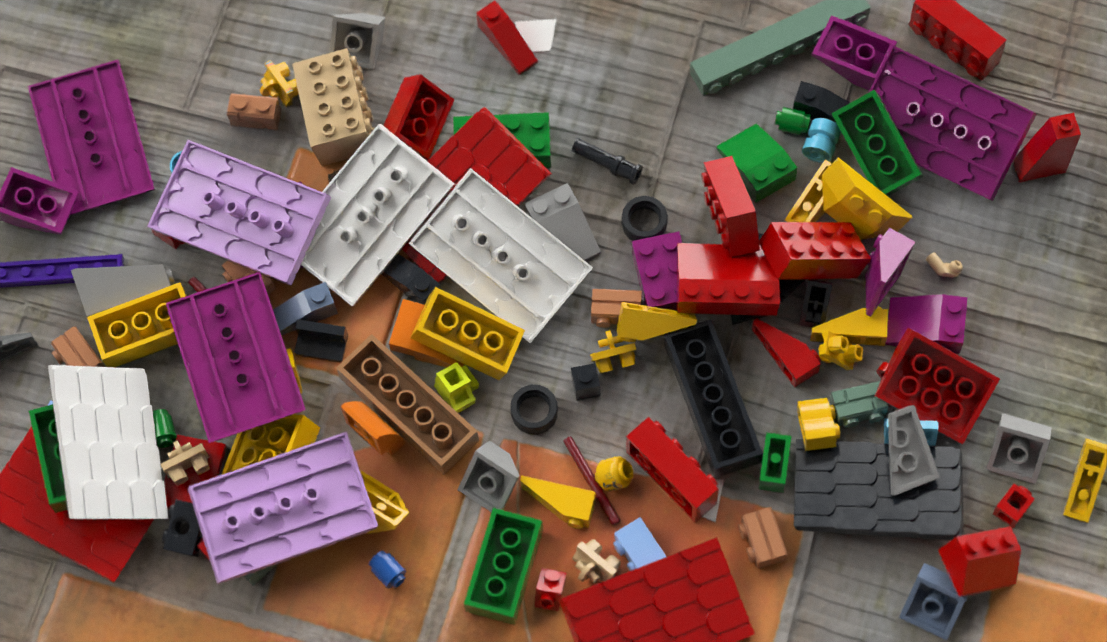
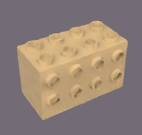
(333, 105)

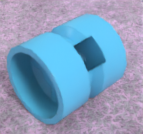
(822, 140)

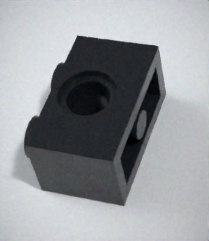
(173, 538)

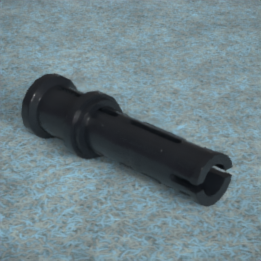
(616, 165)

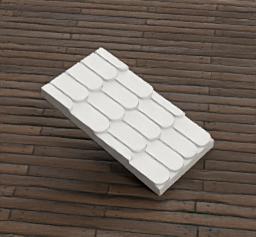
(372, 213)
(500, 255)
(107, 443)

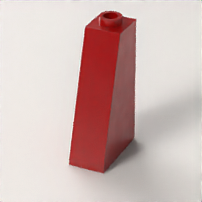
(1049, 149)

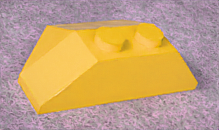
(856, 200)
(386, 504)

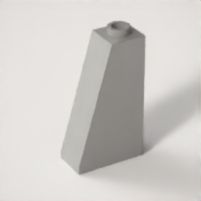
(113, 286)

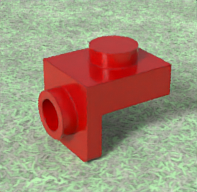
(549, 589)

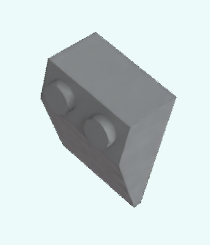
(563, 217)

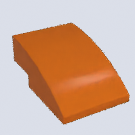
(402, 331)
(372, 428)

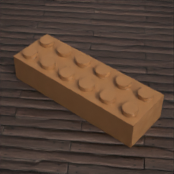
(407, 404)

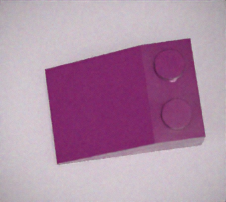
(852, 51)
(35, 202)
(885, 266)
(933, 316)

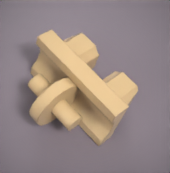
(183, 458)
(592, 565)

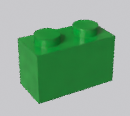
(774, 462)

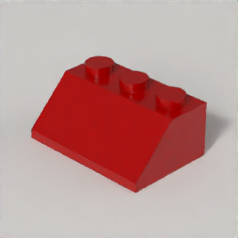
(419, 114)
(982, 561)

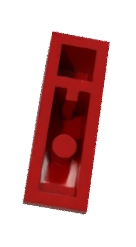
(505, 37)
(789, 353)

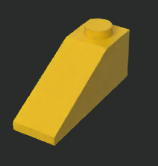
(810, 204)
(646, 322)
(857, 327)
(1086, 480)
(566, 502)

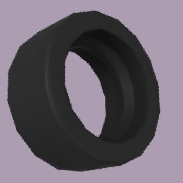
(644, 202)
(534, 391)

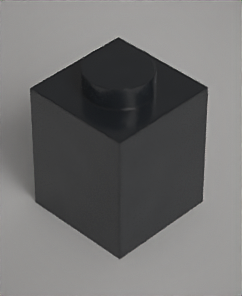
(585, 381)

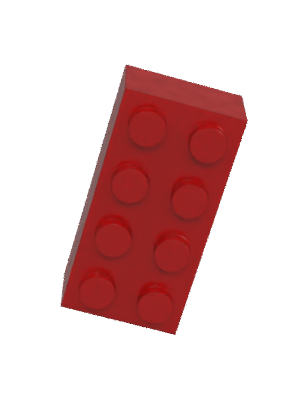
(958, 35)
(730, 206)
(814, 250)
(672, 469)

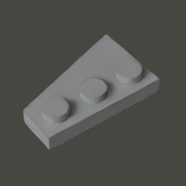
(908, 451)

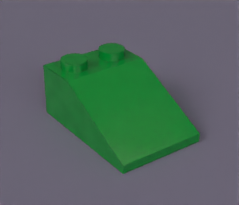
(760, 161)

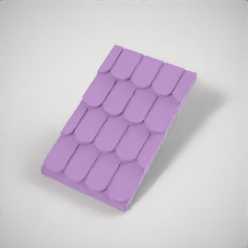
(239, 212)
(282, 507)

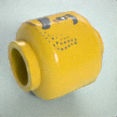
(614, 473)

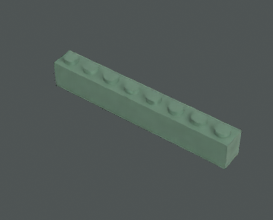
(772, 44)

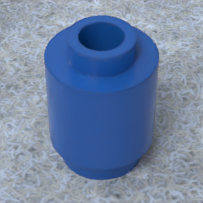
(387, 569)

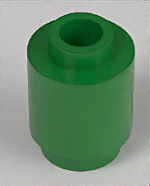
(792, 121)
(164, 428)

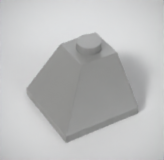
(360, 35)
(490, 477)

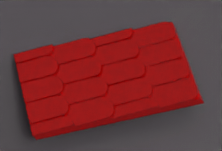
(494, 155)
(92, 543)
(668, 600)

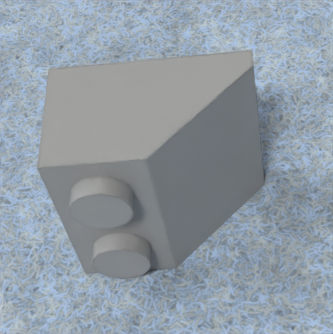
(1019, 448)

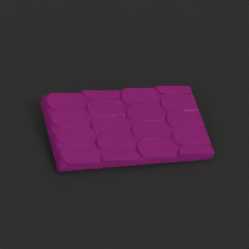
(952, 122)
(92, 135)
(235, 357)

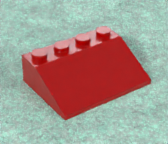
(722, 284)
(937, 384)

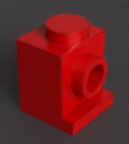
(1009, 514)

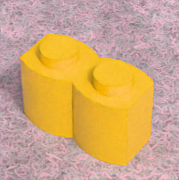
(817, 424)

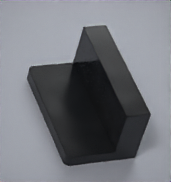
(320, 340)

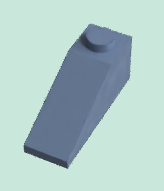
(309, 305)

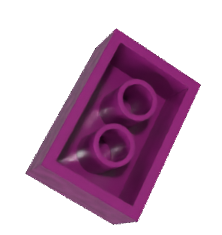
(657, 269)

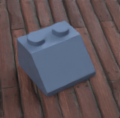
(933, 602)

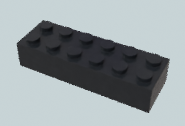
(713, 398)

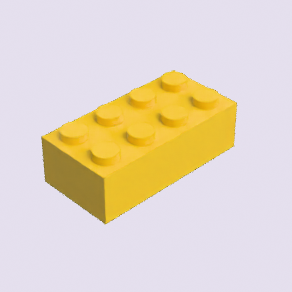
(135, 327)
(467, 334)

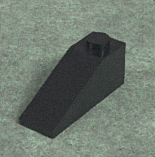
(817, 101)
(410, 279)

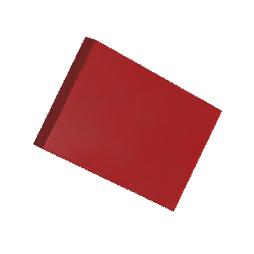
(216, 454)

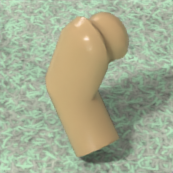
(944, 269)

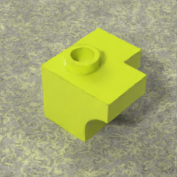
(456, 386)

